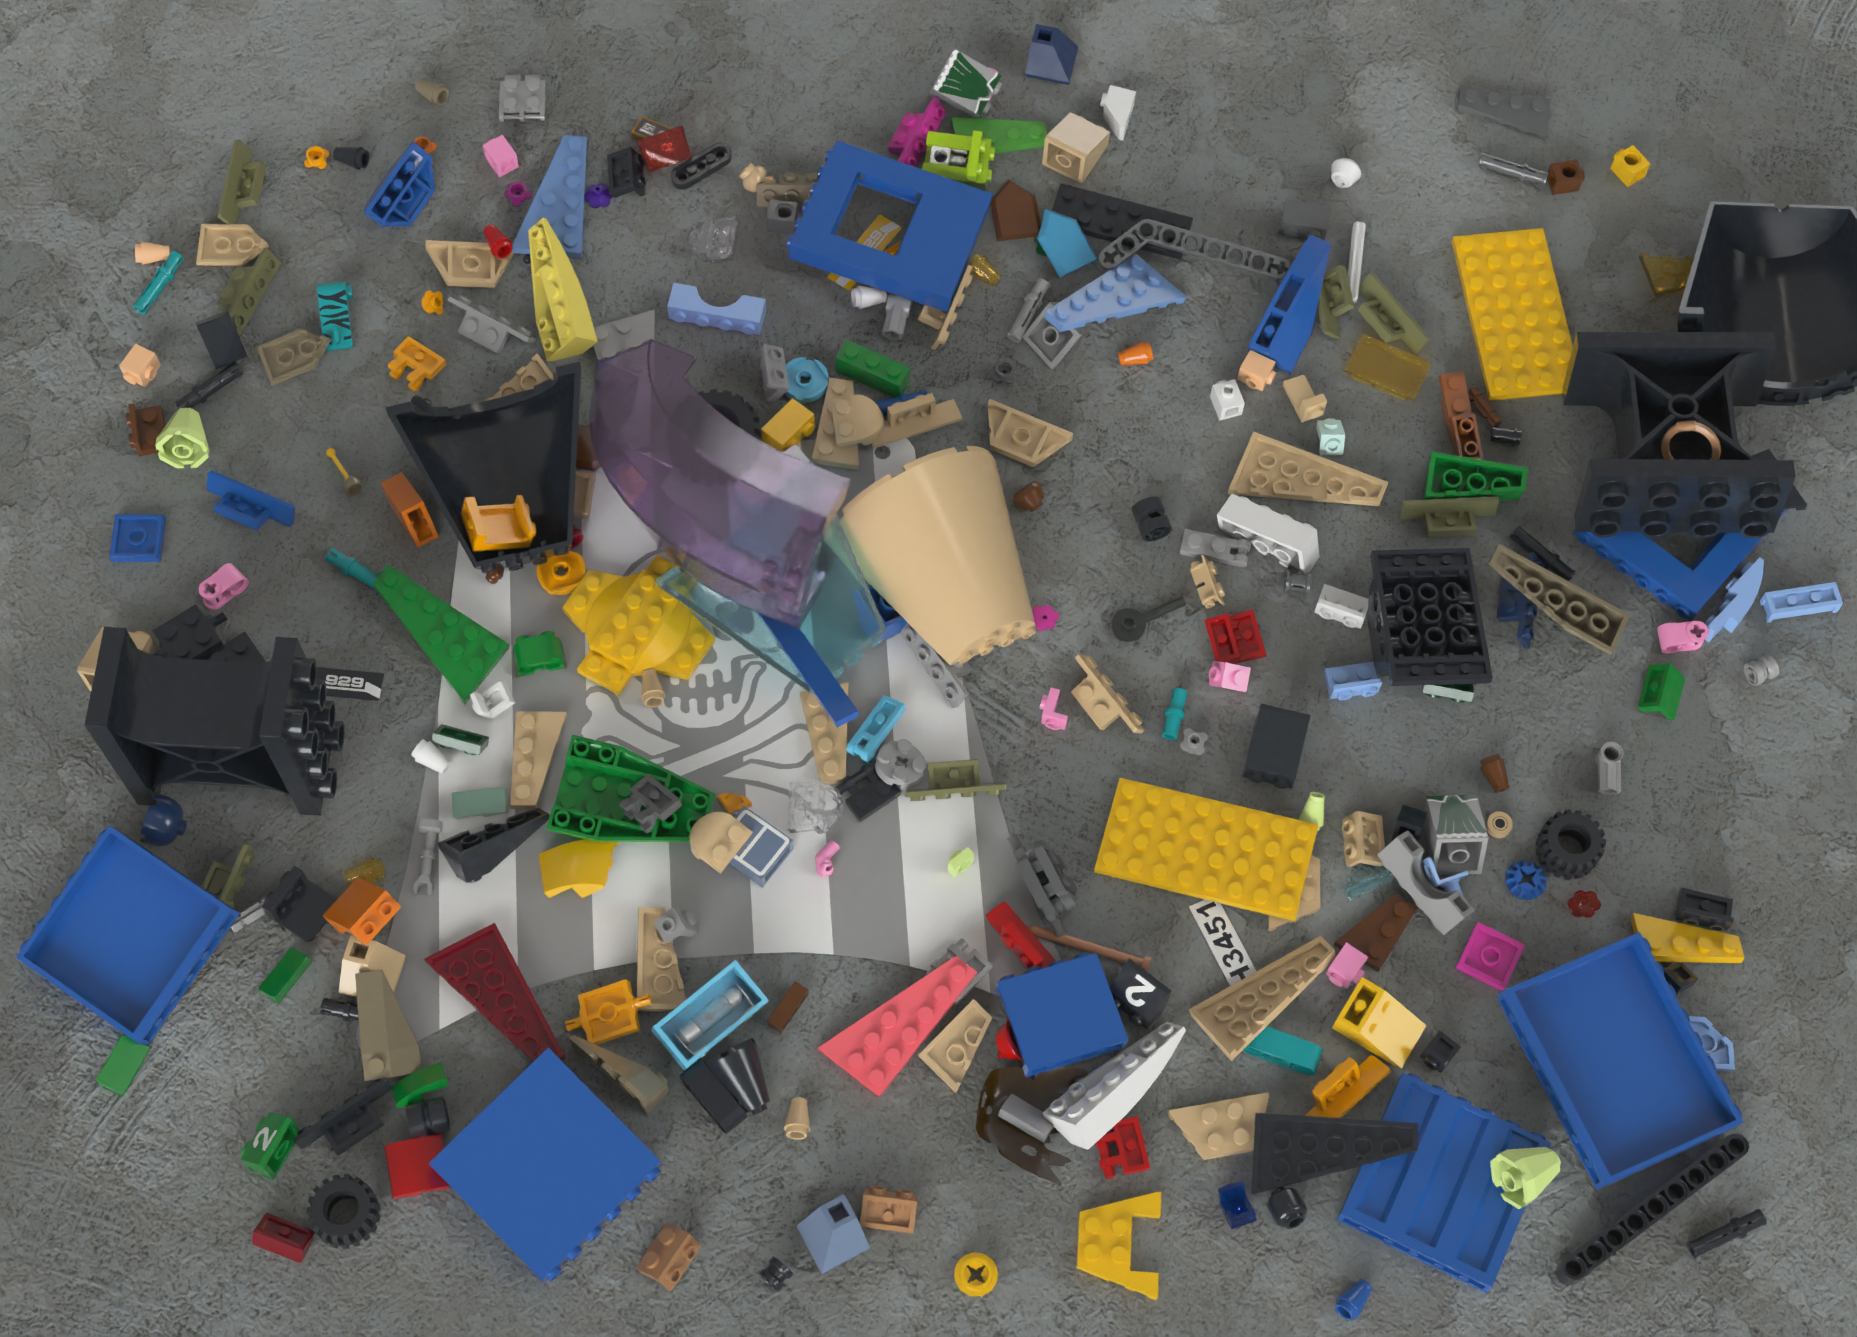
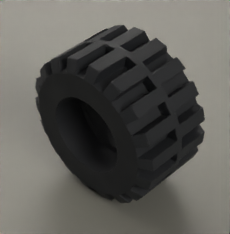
(1581, 829)
(328, 1196)

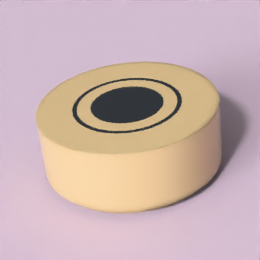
(1499, 824)

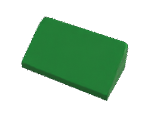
(285, 975)
(122, 1065)

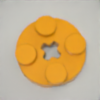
(564, 584)

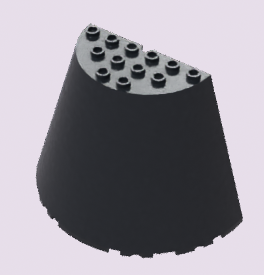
(1782, 276)

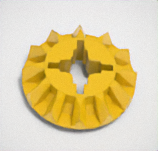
(976, 1261)

